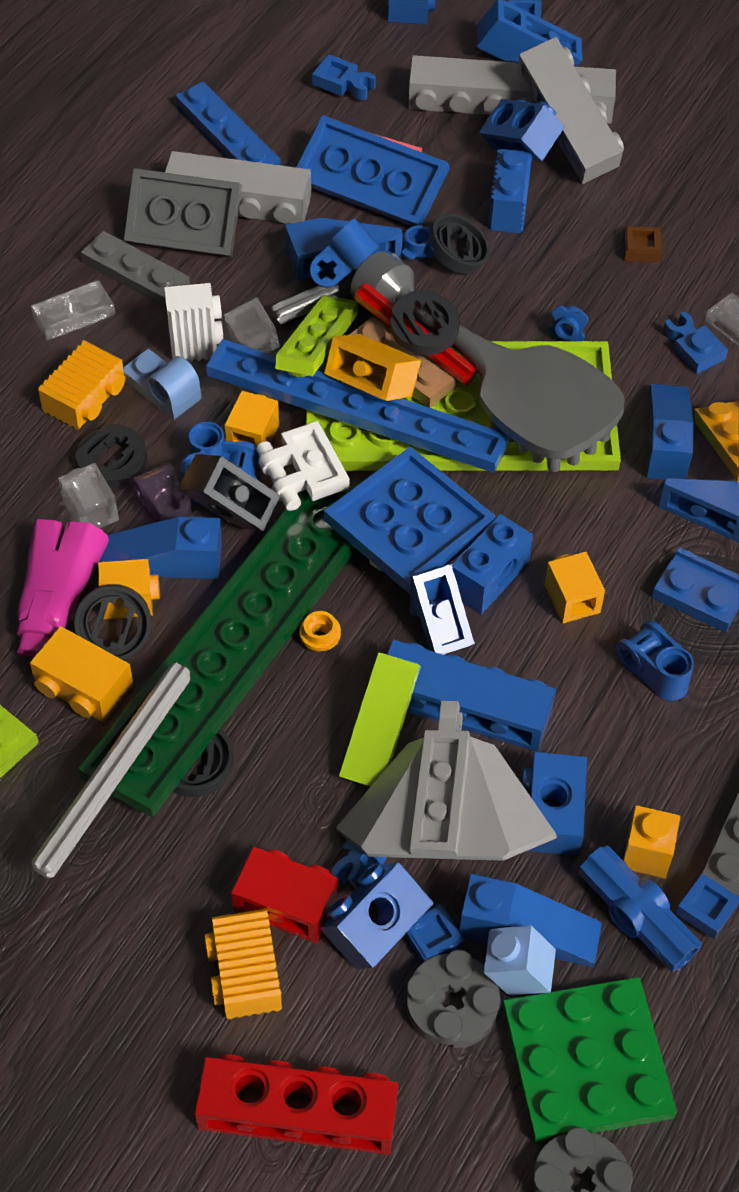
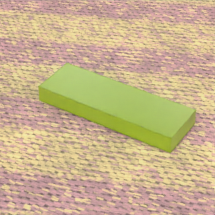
(380, 719)

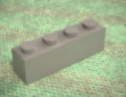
(586, 137)
(267, 189)

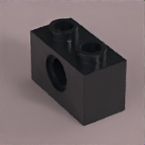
(229, 492)

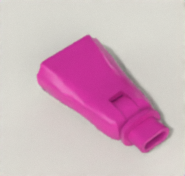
(55, 578)

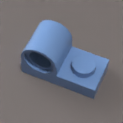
(168, 385)

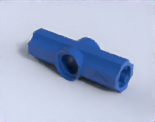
(639, 908)

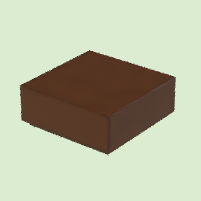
(642, 244)

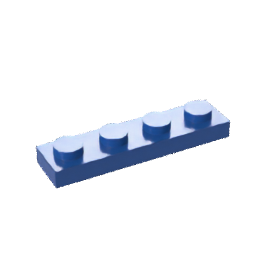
(223, 126)

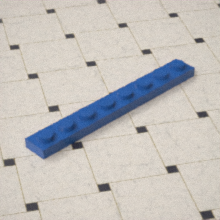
(335, 399)

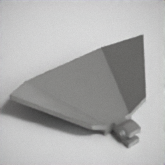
(447, 802)

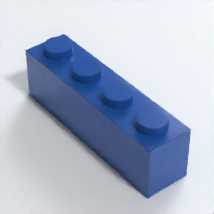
(488, 697)

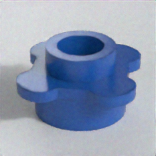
(417, 243)
(571, 316)

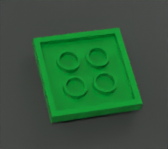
(588, 1059)

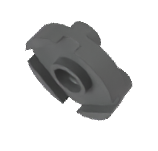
(448, 1025)
(580, 1153)

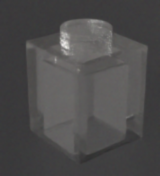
(252, 327)
(88, 496)

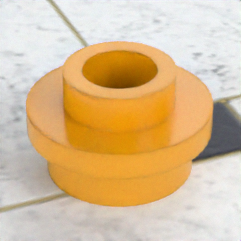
(318, 622)

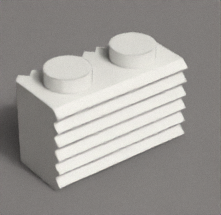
(191, 321)

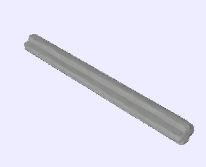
(110, 771)

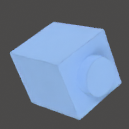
(520, 960)

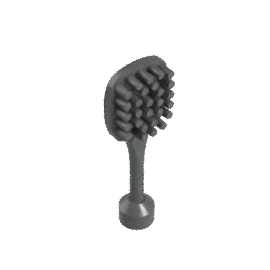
(531, 394)

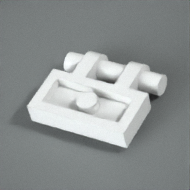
(313, 459)

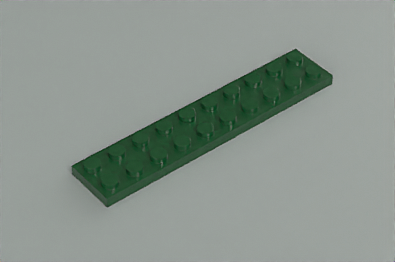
(231, 648)

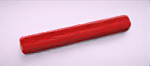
(448, 359)

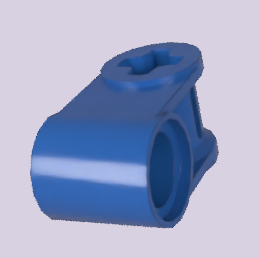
(652, 656)

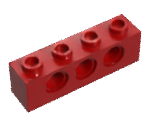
(316, 1124)

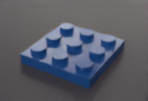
(409, 518)

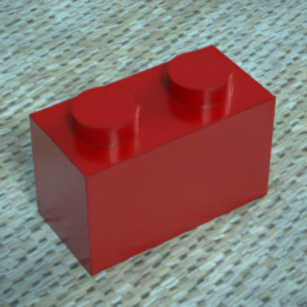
(291, 892)

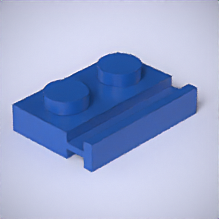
(699, 589)

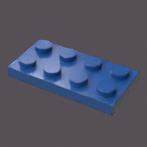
(373, 171)

